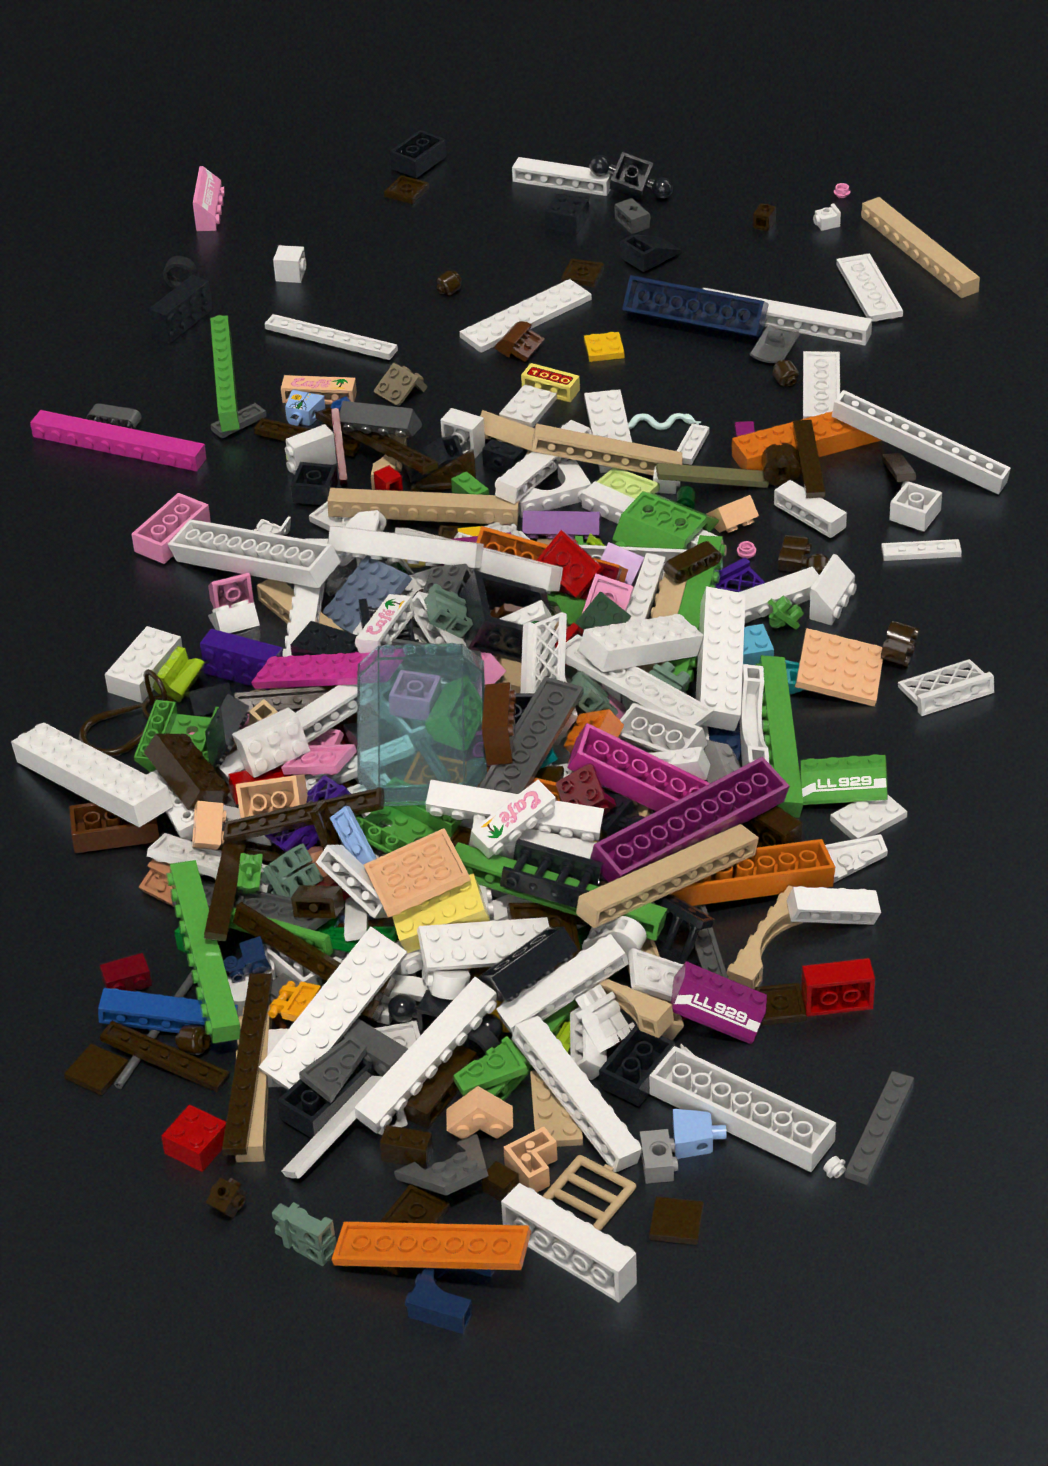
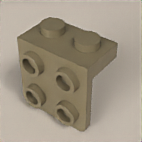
(398, 384)

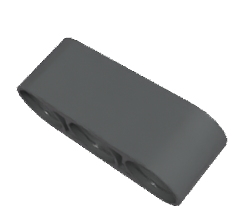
(115, 415)

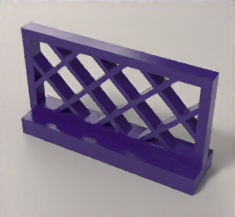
(735, 572)
(308, 834)

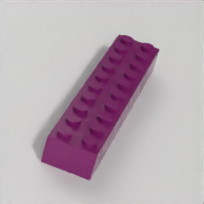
(692, 819)

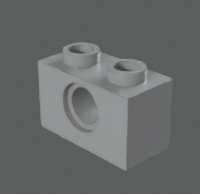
(657, 1156)

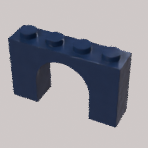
(436, 1306)

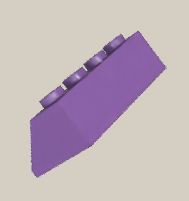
(551, 522)

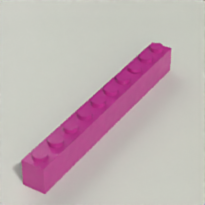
(118, 440)

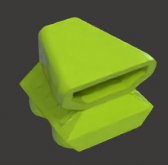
(179, 674)

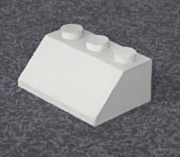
(831, 591)

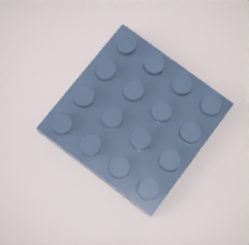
(369, 581)

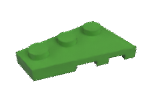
(492, 1069)

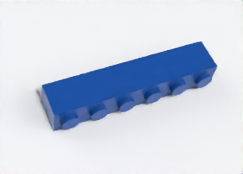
(149, 1010)

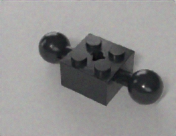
(631, 176)
(620, 816)
(404, 1008)

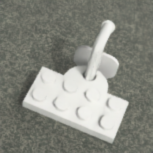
(370, 521)

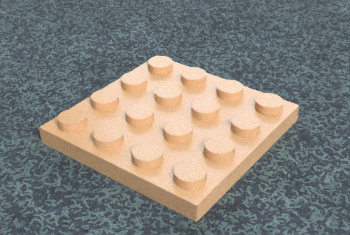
(839, 667)
(416, 872)

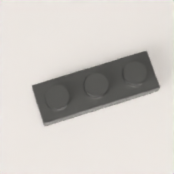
(246, 417)

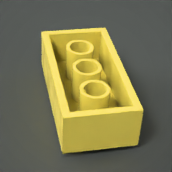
(454, 906)

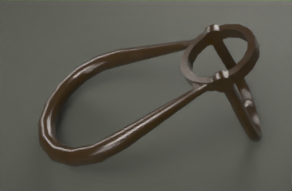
(112, 713)

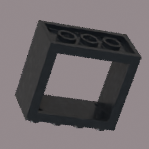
(491, 634)

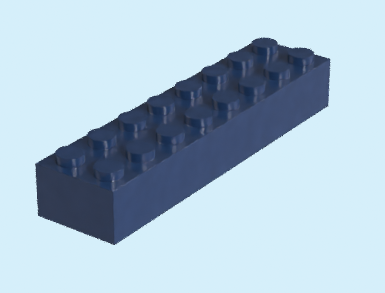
(695, 306)

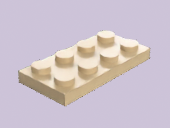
(552, 1115)

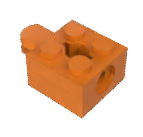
(601, 719)

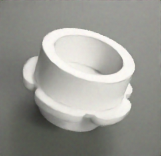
(834, 1167)

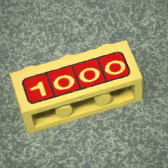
(555, 381)

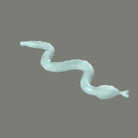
(687, 418)

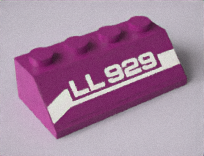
(718, 1002)

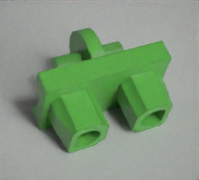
(782, 615)
(250, 873)

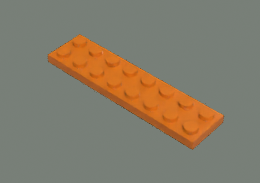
(432, 1245)

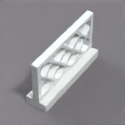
(534, 657)
(948, 695)

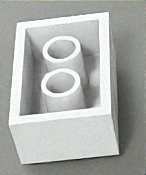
(271, 742)

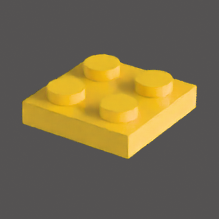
(604, 346)

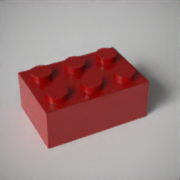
(838, 987)

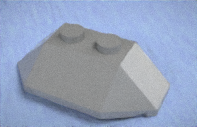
(721, 760)

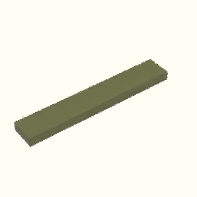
(711, 475)

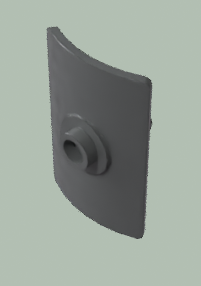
(774, 345)

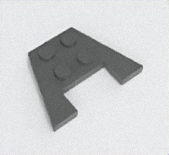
(450, 1174)

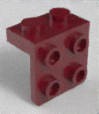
(584, 789)

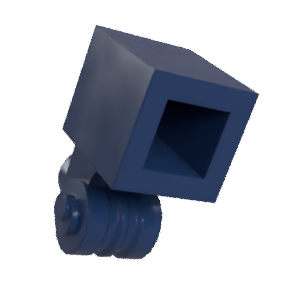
(253, 960)

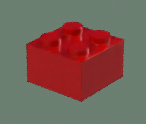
(194, 1138)

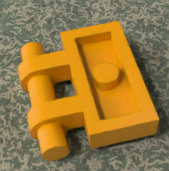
(297, 998)

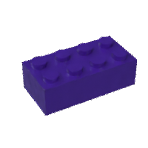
(235, 656)

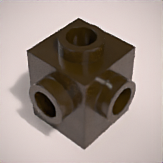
(227, 1196)

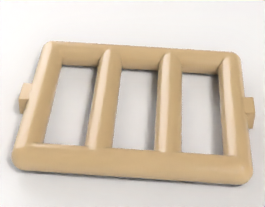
(605, 1171)

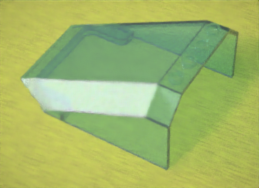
(419, 720)

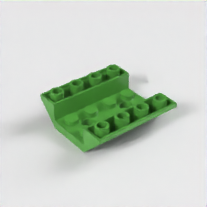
(660, 526)
(166, 720)
(406, 824)

